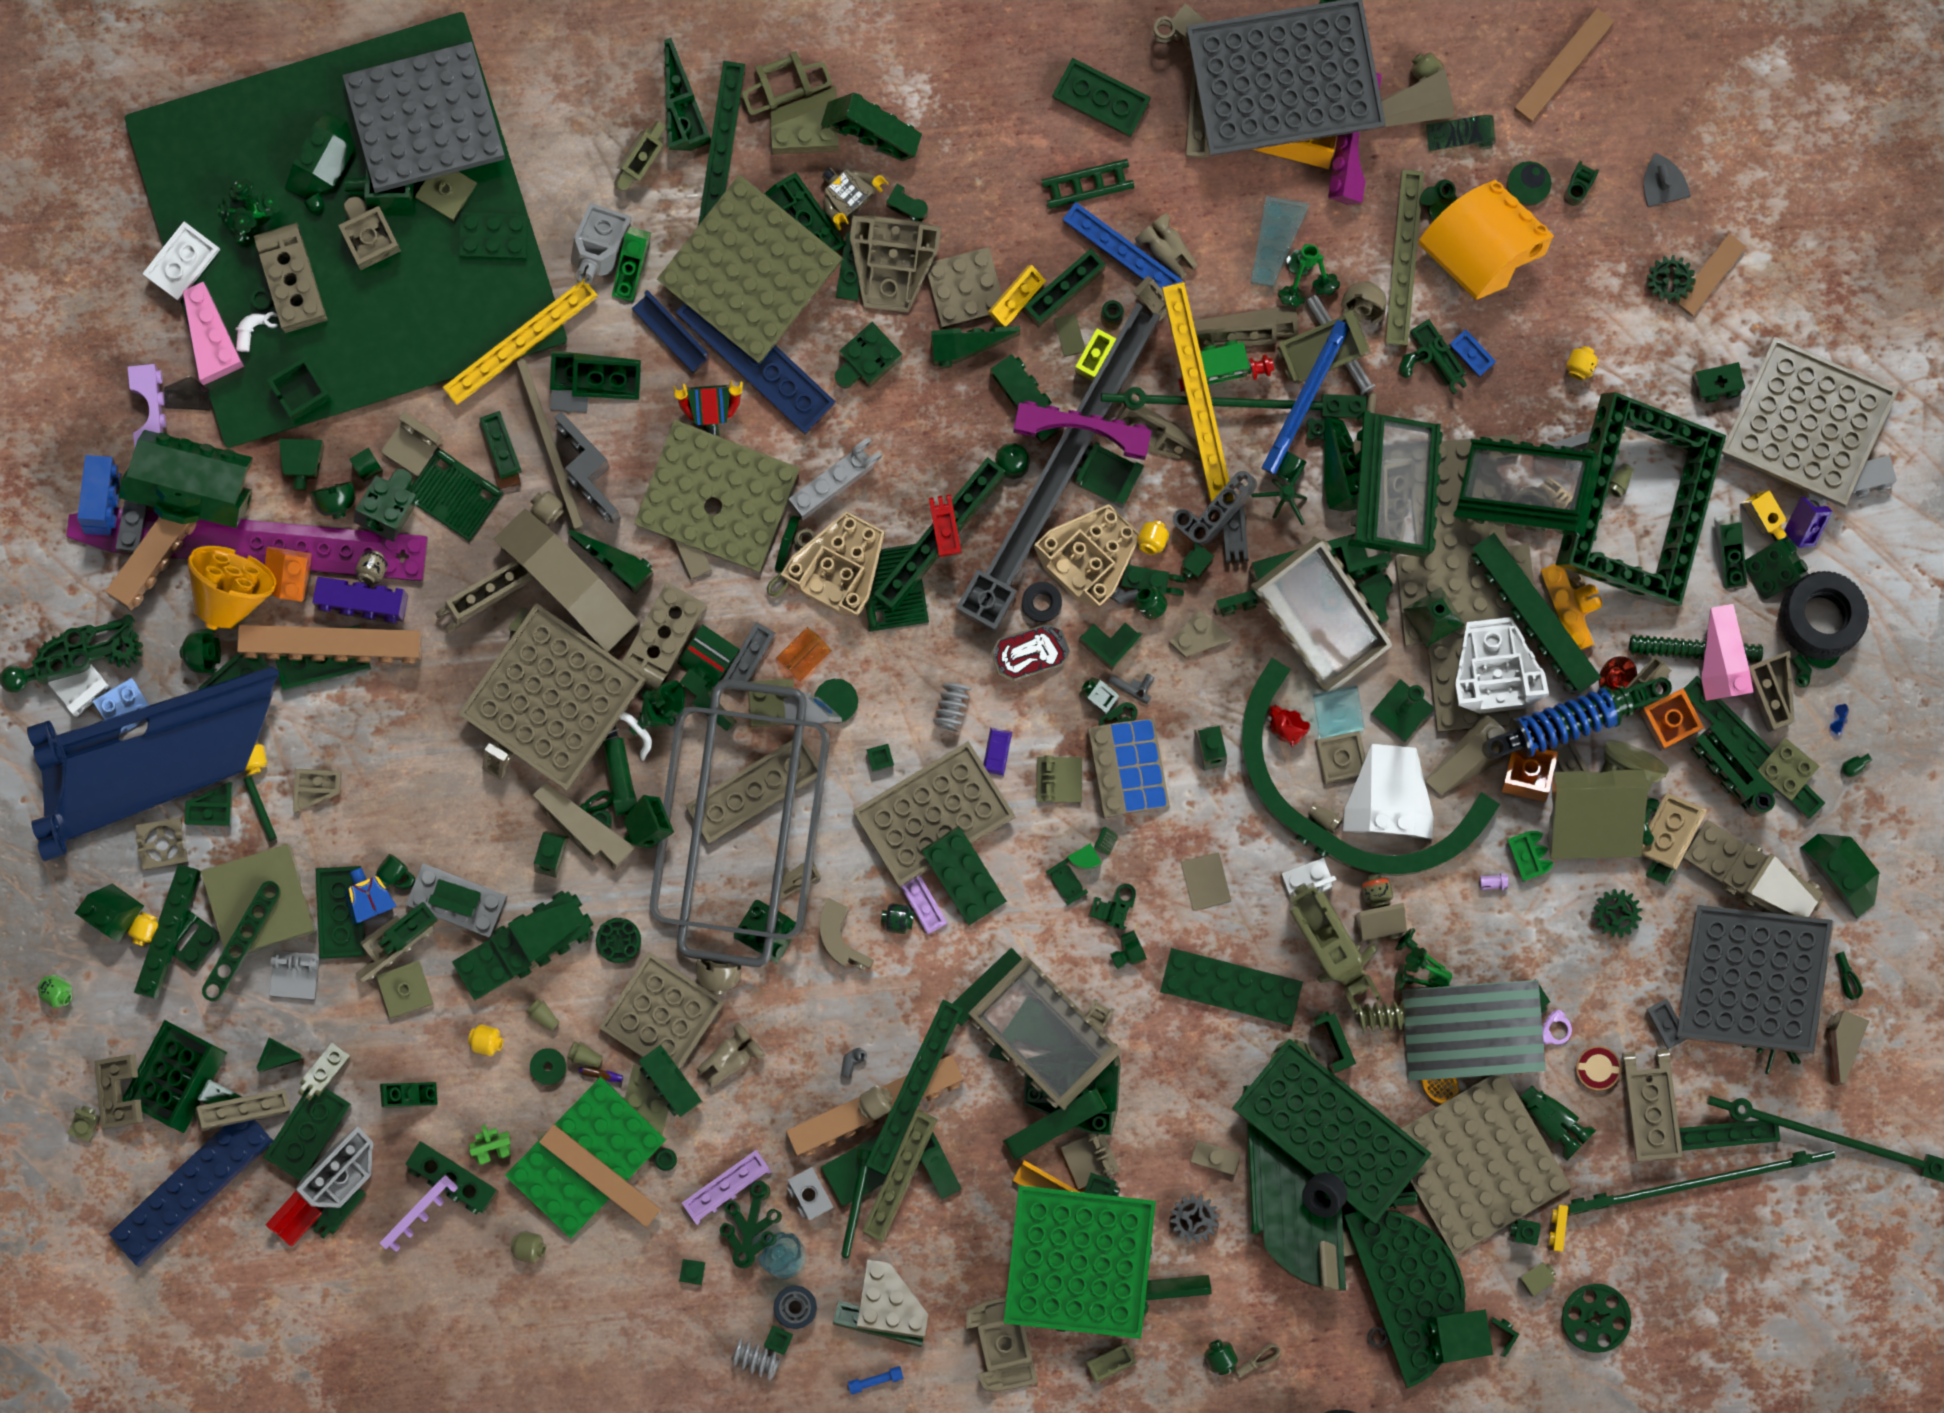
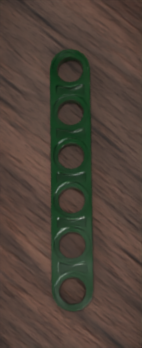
(238, 939)

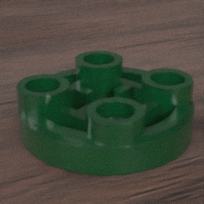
(618, 940)

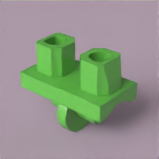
(488, 1141)

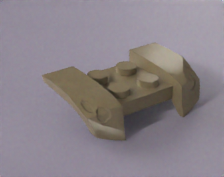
(1003, 1346)

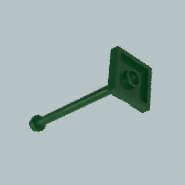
(1403, 709)

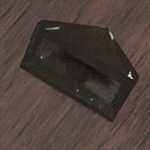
(187, 395)

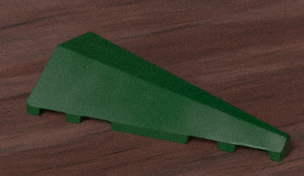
(684, 120)

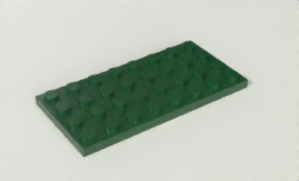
(1331, 1130)

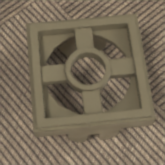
(142, 833)

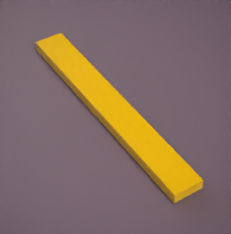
(520, 342)

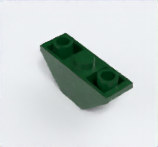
(408, 1094)

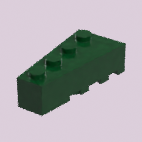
(872, 126)

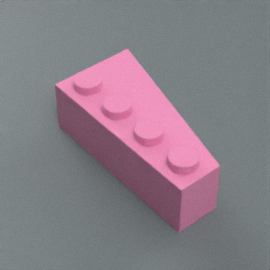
(210, 339)

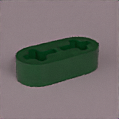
(1117, 712)

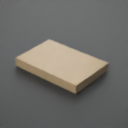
(1673, 830)

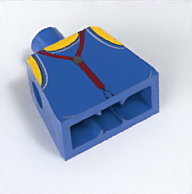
(367, 897)

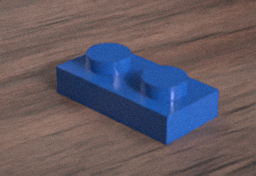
(1472, 353)

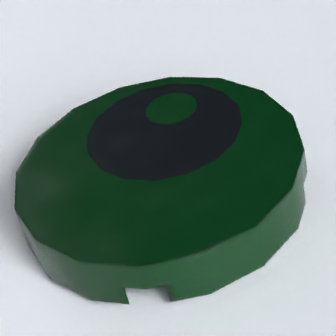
(1529, 183)

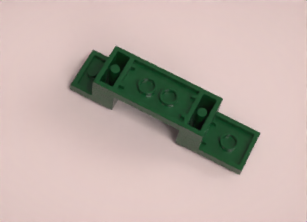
(1353, 558)

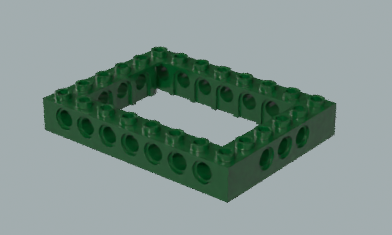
(1688, 513)

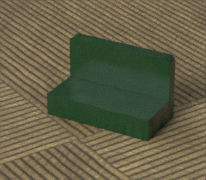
(455, 898)

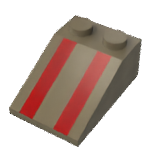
(1844, 1039)

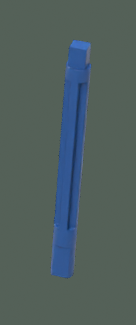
(1305, 397)

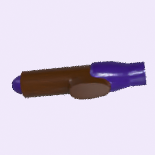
(596, 1073)

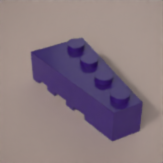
(360, 599)

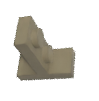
(496, 759)

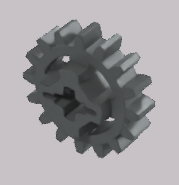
(1184, 1215)

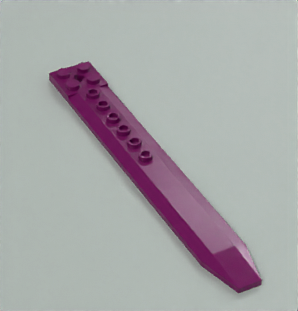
(331, 548)

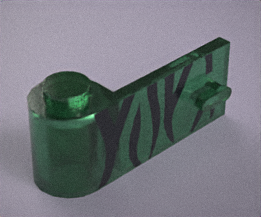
(1462, 132)

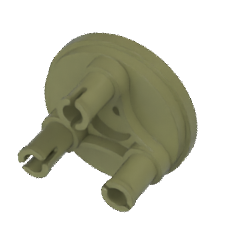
(1630, 757)

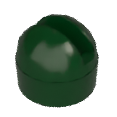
(314, 203)

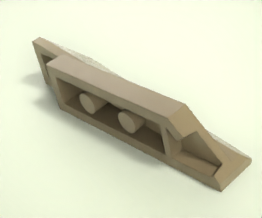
(1251, 327)
(583, 828)

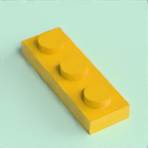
(1016, 296)

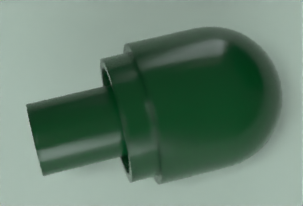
(1855, 765)

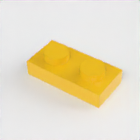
(1557, 1237)

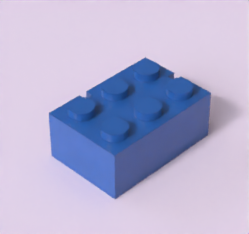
(99, 495)

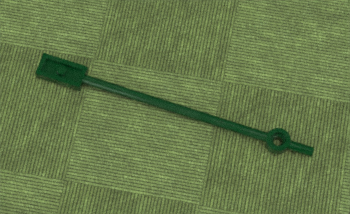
(1330, 405)
(1931, 1166)
(1603, 1201)

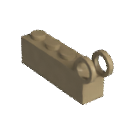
(1177, 25)
(484, 594)

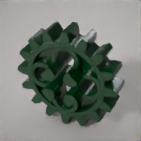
(1681, 271)

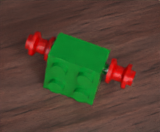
(1230, 363)

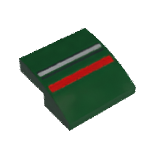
(710, 653)

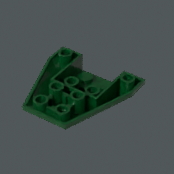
(1108, 1087)

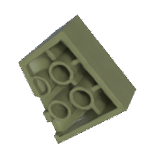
(798, 126)

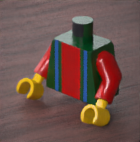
(709, 404)

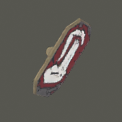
(1030, 652)

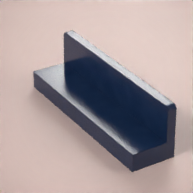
(670, 332)

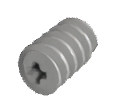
(951, 706)
(755, 1360)

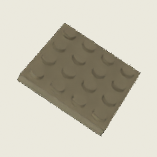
(661, 1009)

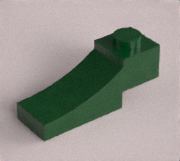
(698, 682)

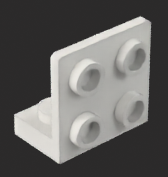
(80, 689)
(1312, 872)

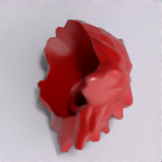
(1288, 725)

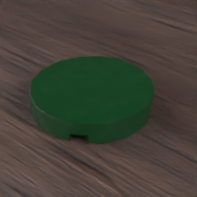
(839, 696)

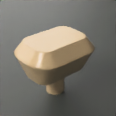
(1578, 581)

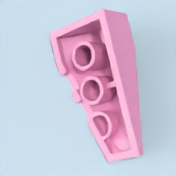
(1725, 660)

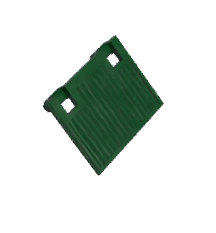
(454, 495)
(912, 609)

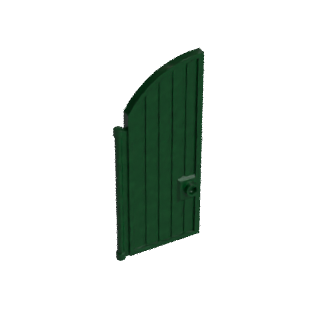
(1279, 1212)

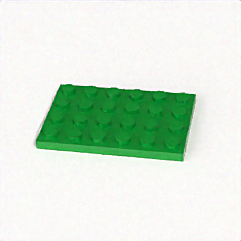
(607, 1129)

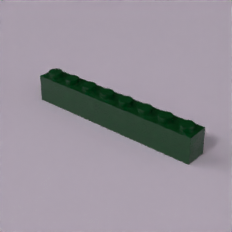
(925, 551)
(1535, 614)

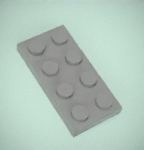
(487, 911)

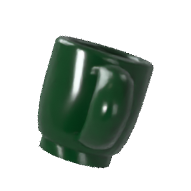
(1289, 466)
(392, 870)

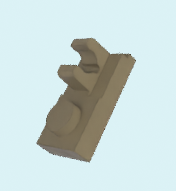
(793, 880)

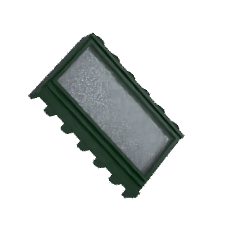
(1396, 485)
(1528, 486)

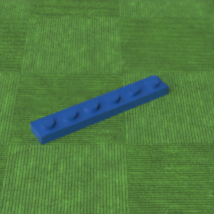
(1117, 246)

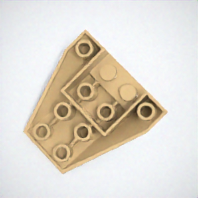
(1089, 554)
(838, 565)

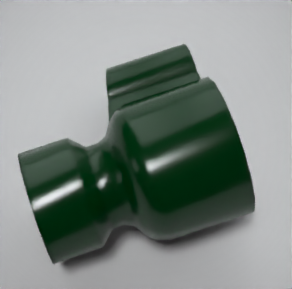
(1131, 953)

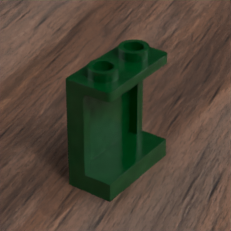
(1108, 475)
(1338, 1039)
(1459, 1336)

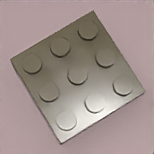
(964, 287)

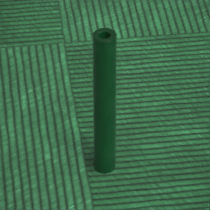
(260, 809)

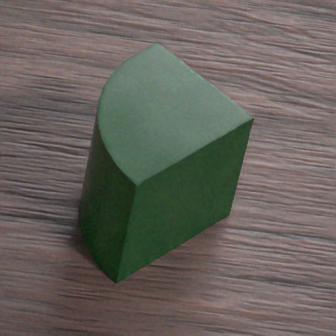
(366, 464)

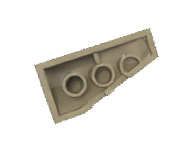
(1467, 757)

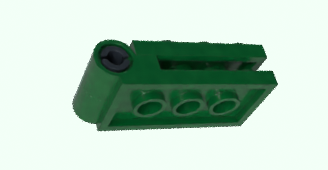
(1733, 770)

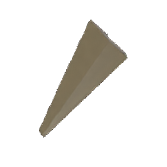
(1421, 102)

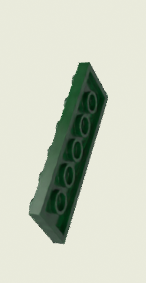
(1231, 986)

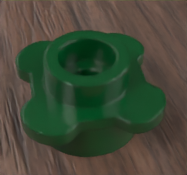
(1312, 432)

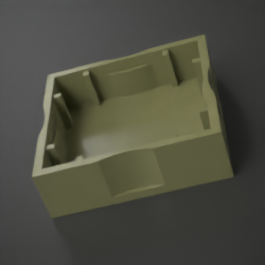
(1597, 814)
(237, 882)

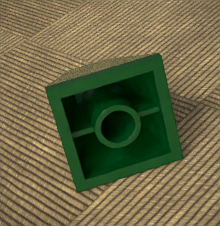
(1430, 624)

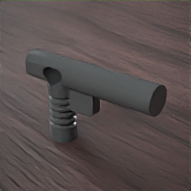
(1134, 687)

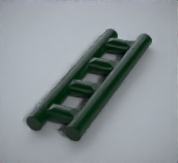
(1075, 177)

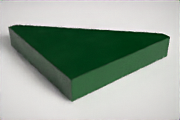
(786, 543)

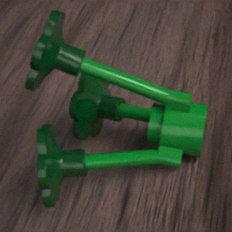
(1300, 263)
(1417, 959)

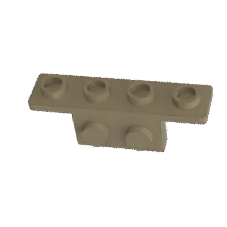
(379, 957)

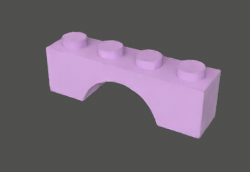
(145, 382)

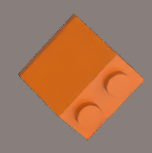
(291, 572)

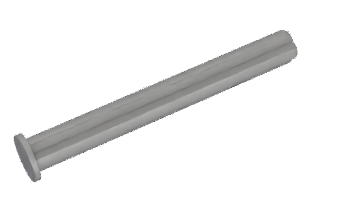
(1353, 367)

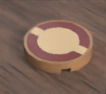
(1598, 1068)

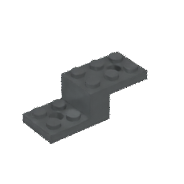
(586, 468)

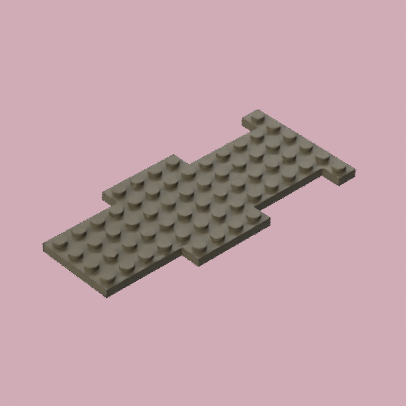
(1463, 583)

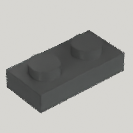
(1665, 1022)

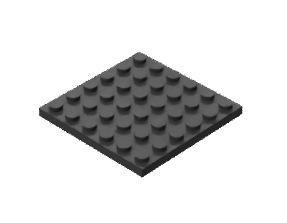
(423, 117)
(1755, 979)

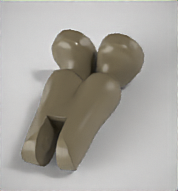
(1170, 248)
(728, 1058)

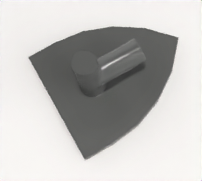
(1664, 182)

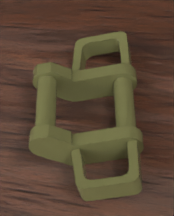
(791, 95)

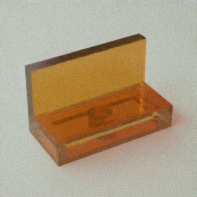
(804, 654)

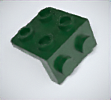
(1776, 567)
(756, 920)

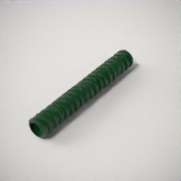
(1683, 648)

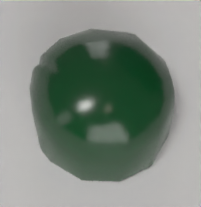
(1013, 460)

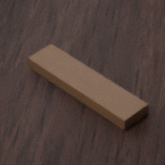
(1712, 273)

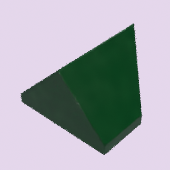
(277, 1055)

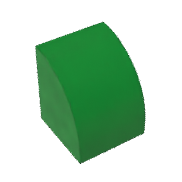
(1085, 858)

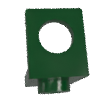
(1507, 1327)

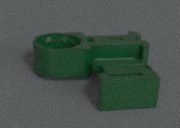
(1114, 912)

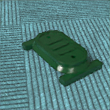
(1066, 882)

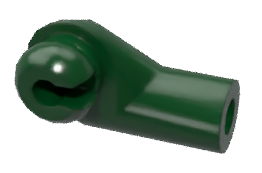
(1408, 362)
(1804, 671)

